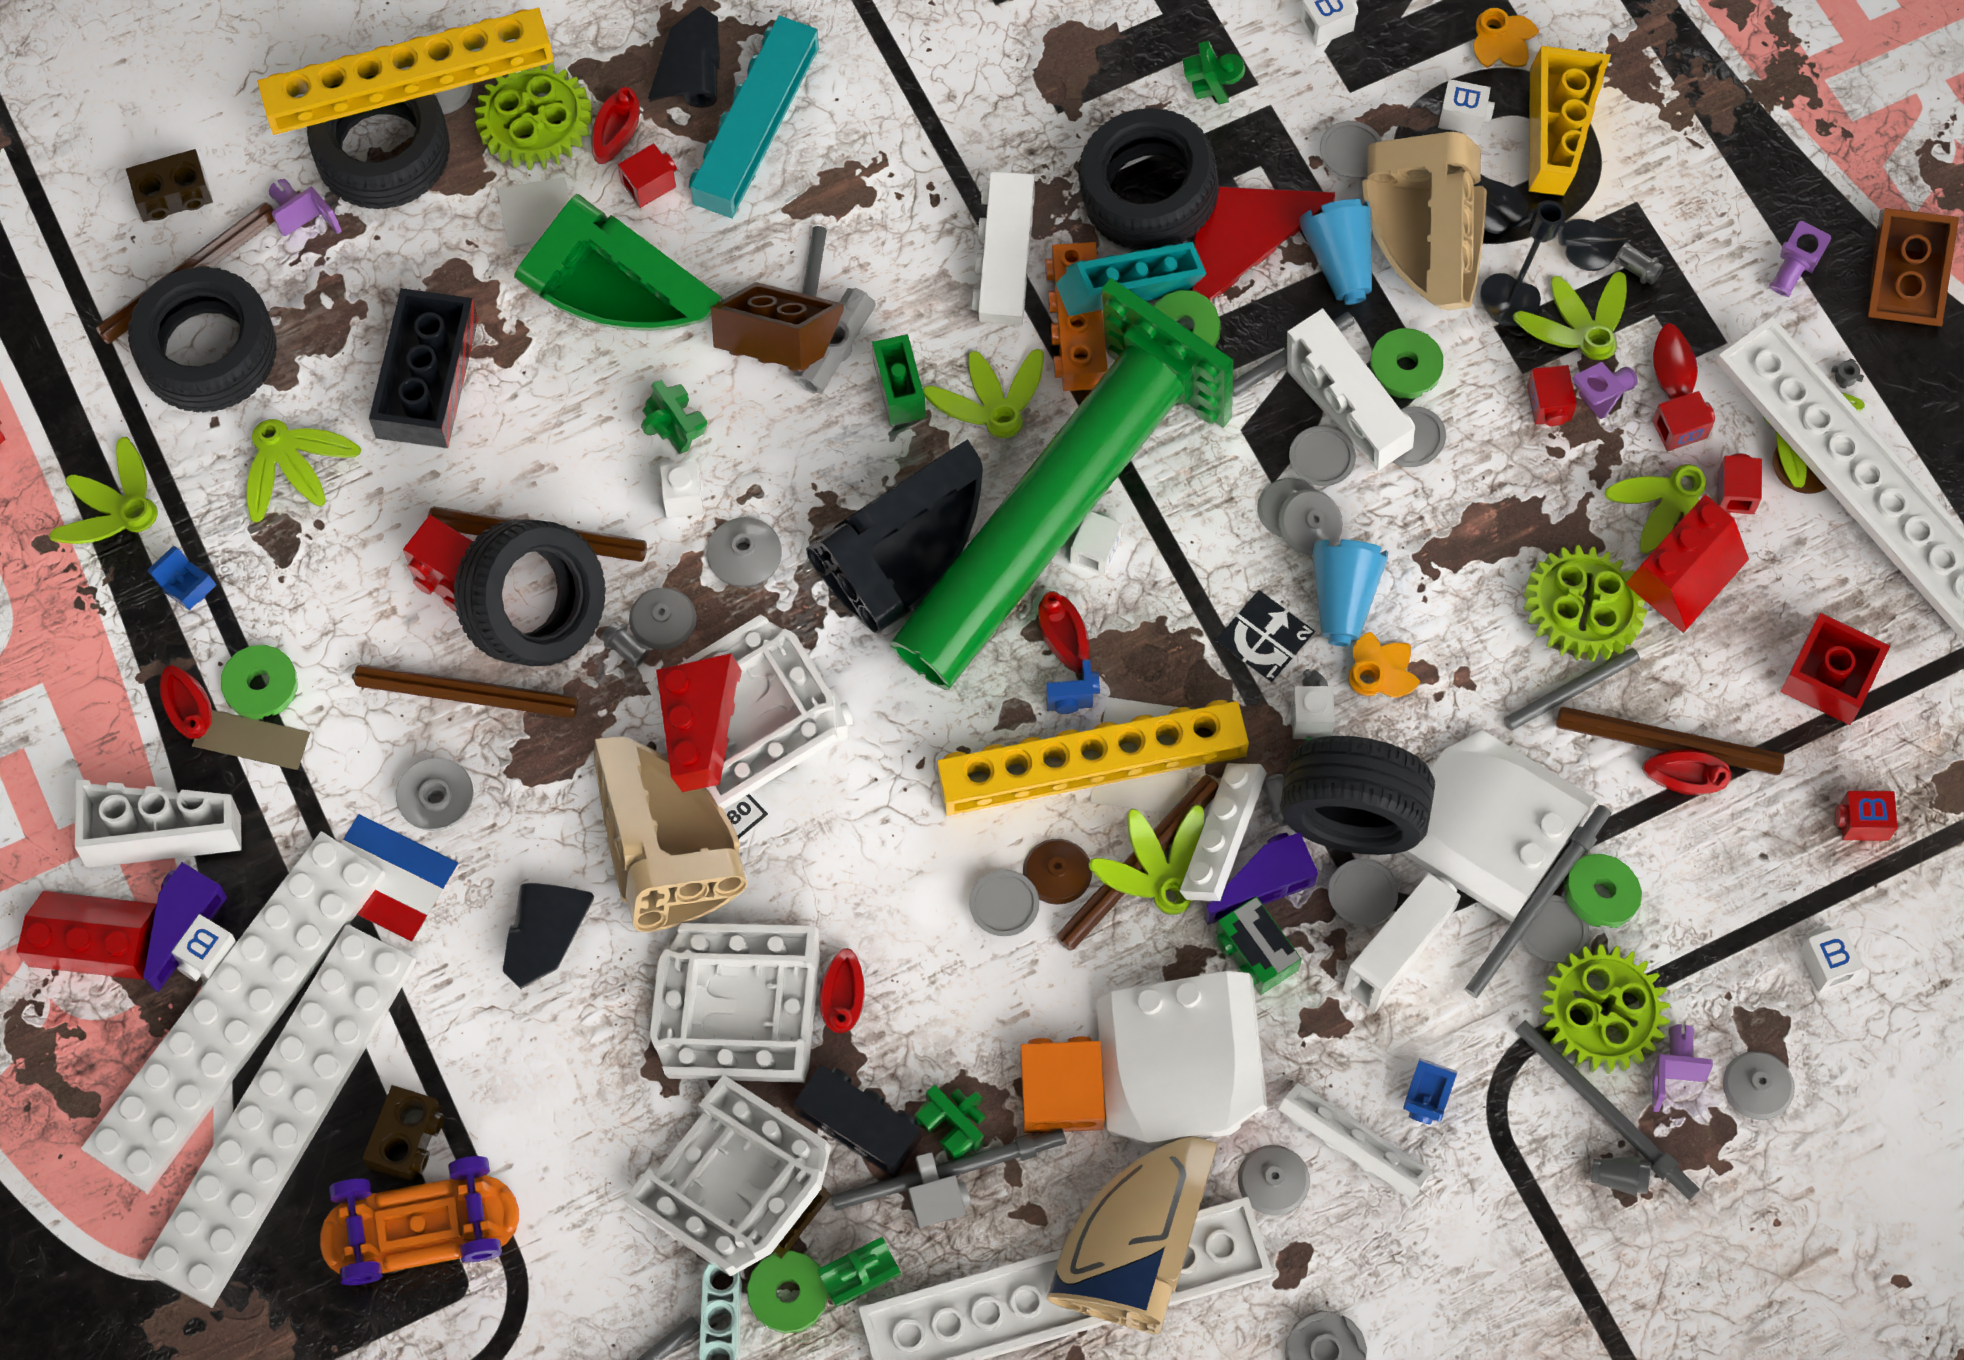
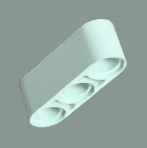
(717, 1302)

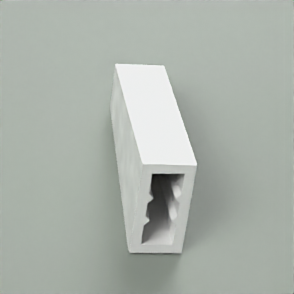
(1400, 942)

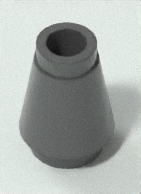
(1622, 1174)

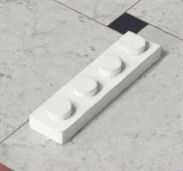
(1223, 832)
(1355, 1141)

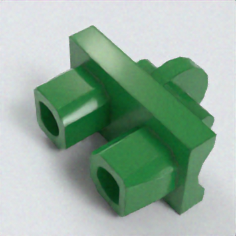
(1210, 73)
(666, 416)
(964, 1133)
(858, 1272)

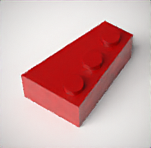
(696, 718)

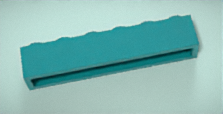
(754, 116)

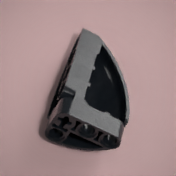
(903, 541)

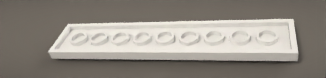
(1852, 463)
(233, 1013)
(278, 1116)
(1009, 1304)

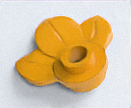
(1504, 43)
(1385, 665)

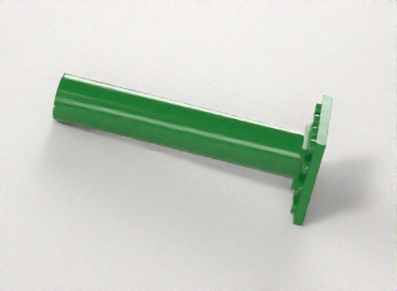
(1152, 371)

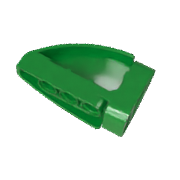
(611, 274)

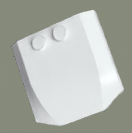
(779, 709)
(1497, 822)
(736, 1002)
(1181, 1058)
(734, 1179)

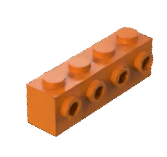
(1079, 336)

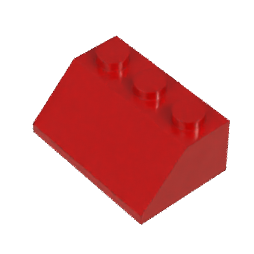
(1691, 564)
(87, 935)

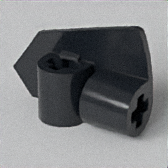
(690, 61)
(542, 930)

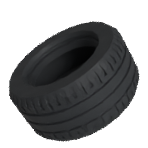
(1148, 134)
(392, 180)
(192, 294)
(577, 602)
(1357, 795)

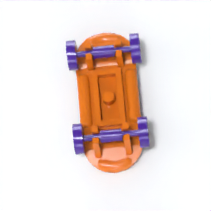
(418, 1223)

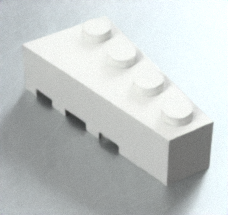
(1006, 247)
(1347, 390)
(151, 824)

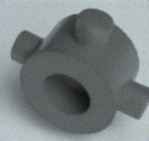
(1847, 373)
(1313, 678)

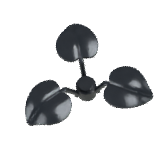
(1587, 242)

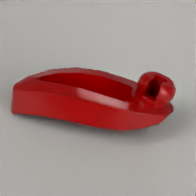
(615, 125)
(1674, 362)
(1064, 630)
(185, 702)
(1688, 772)
(842, 992)

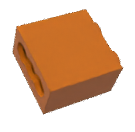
(1062, 1085)

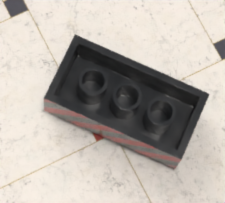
(423, 368)

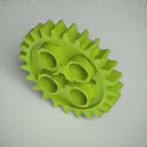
(533, 116)
(1619, 610)
(1590, 1040)

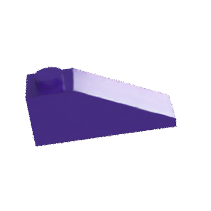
(1271, 874)
(181, 899)

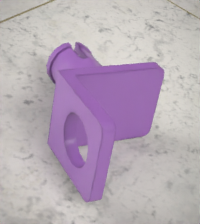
(299, 208)
(1798, 260)
(1604, 387)
(1678, 1065)

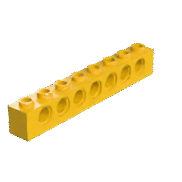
(395, 85)
(1077, 772)

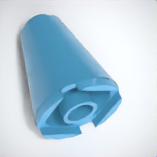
(1342, 247)
(1346, 586)

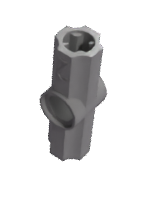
(856, 312)

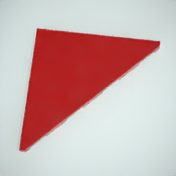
(1247, 230)

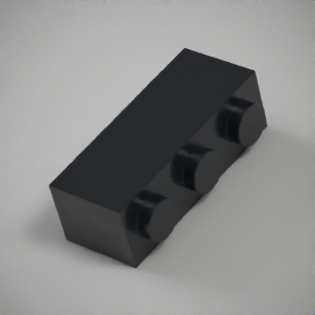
(858, 1119)

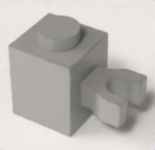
(936, 1198)

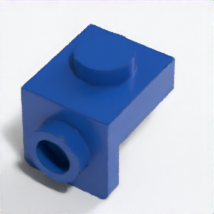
(181, 578)
(1073, 695)
(1429, 1091)

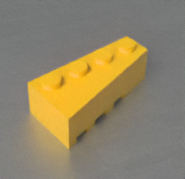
(1560, 112)

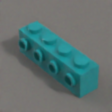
(1144, 272)

